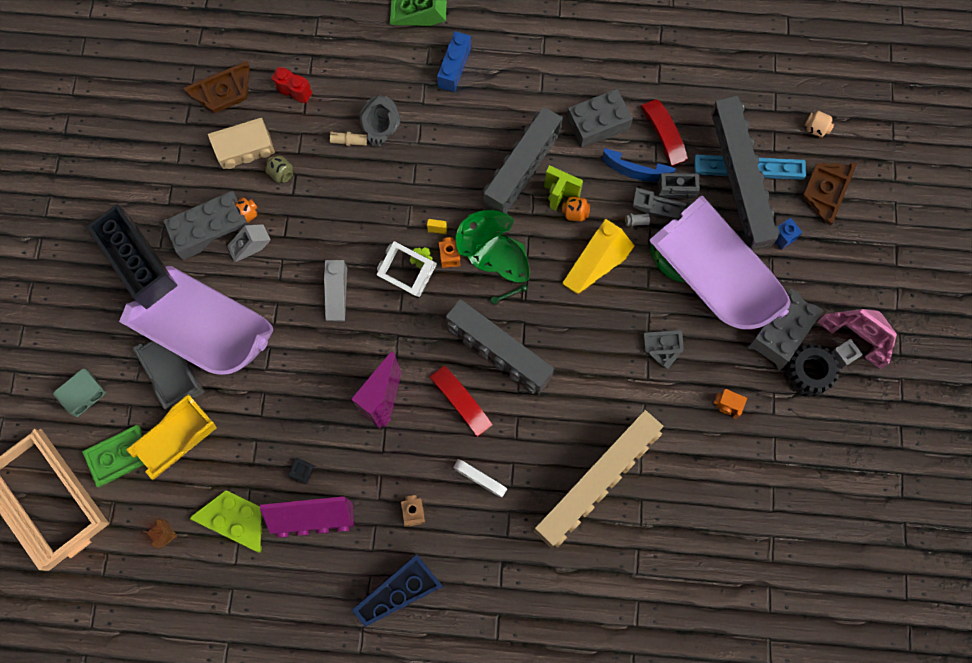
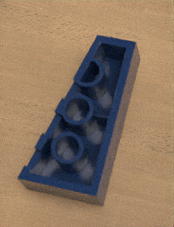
(403, 587)

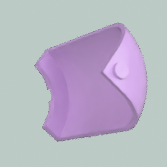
(721, 268)
(201, 326)

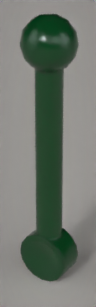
(494, 300)

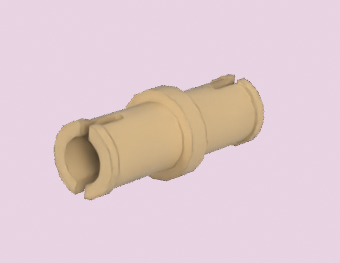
(348, 138)

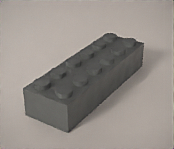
(523, 161)
(499, 347)

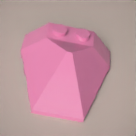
(868, 325)

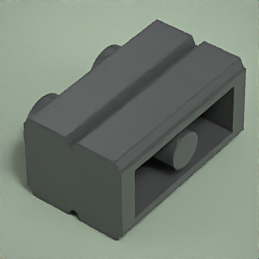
(678, 185)

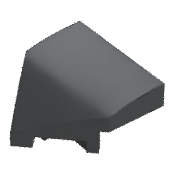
(663, 346)

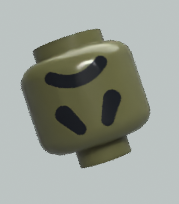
(279, 169)

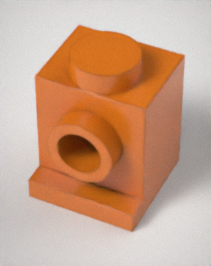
(452, 258)
(730, 402)

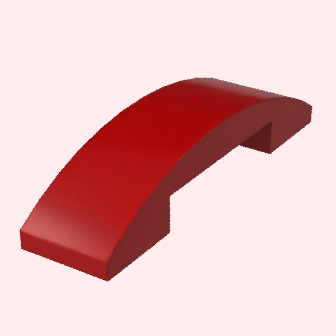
(666, 131)
(461, 400)

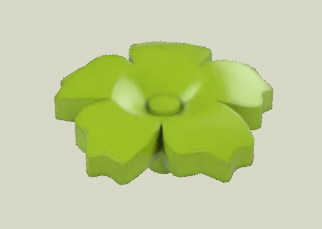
(425, 252)

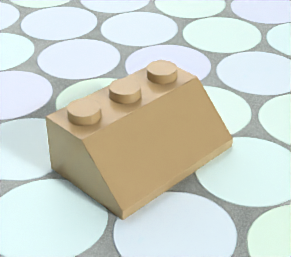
(241, 143)

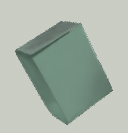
(79, 392)

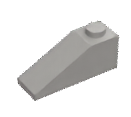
(335, 289)

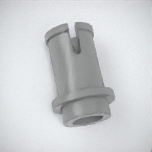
(639, 219)

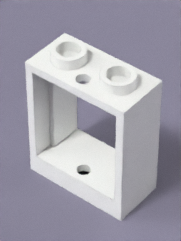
(422, 278)

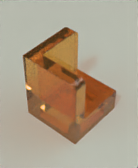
(161, 534)

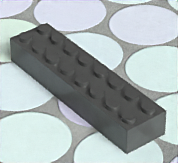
(744, 173)

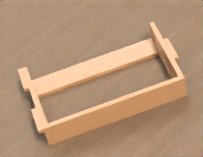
(21, 523)

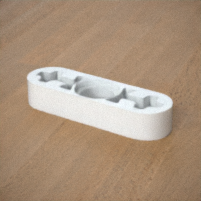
(480, 478)

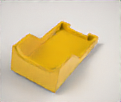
(173, 437)

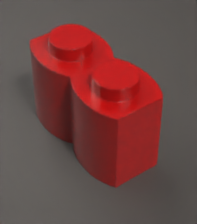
(292, 85)

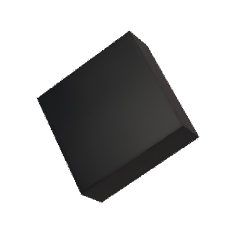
(301, 470)

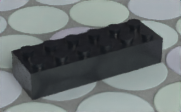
(132, 256)

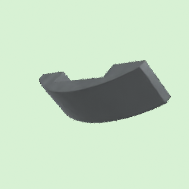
(658, 206)

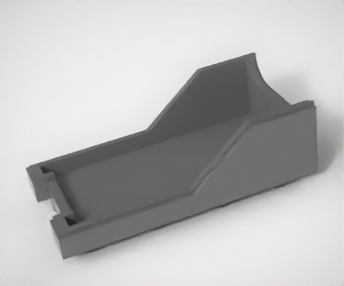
(199, 226)
(783, 336)
(168, 373)

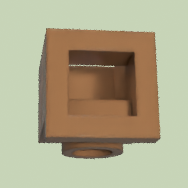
(416, 518)

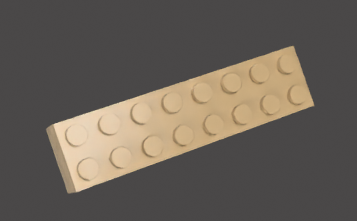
(594, 483)

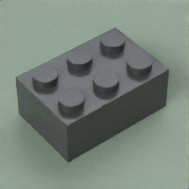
(599, 118)

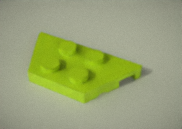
(234, 519)

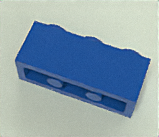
(454, 61)

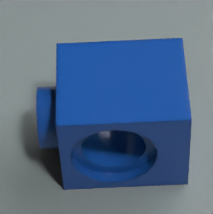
(787, 233)

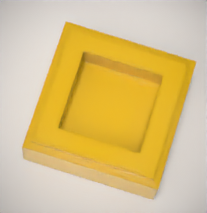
(437, 226)

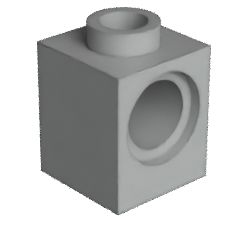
(846, 353)

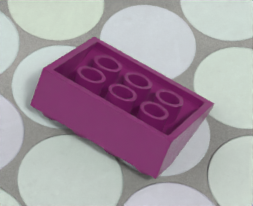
(378, 394)
(308, 516)

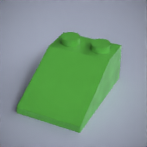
(418, 12)

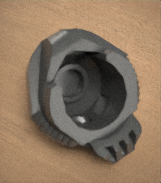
(379, 119)

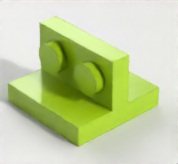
(561, 185)

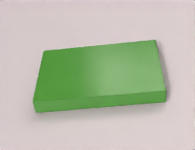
(111, 459)

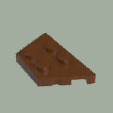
(222, 88)
(827, 188)

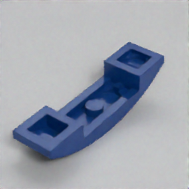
(632, 170)

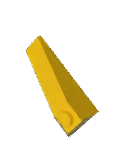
(604, 252)

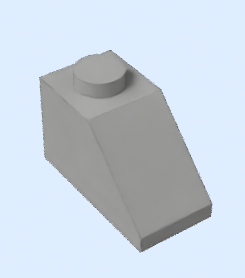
(248, 242)

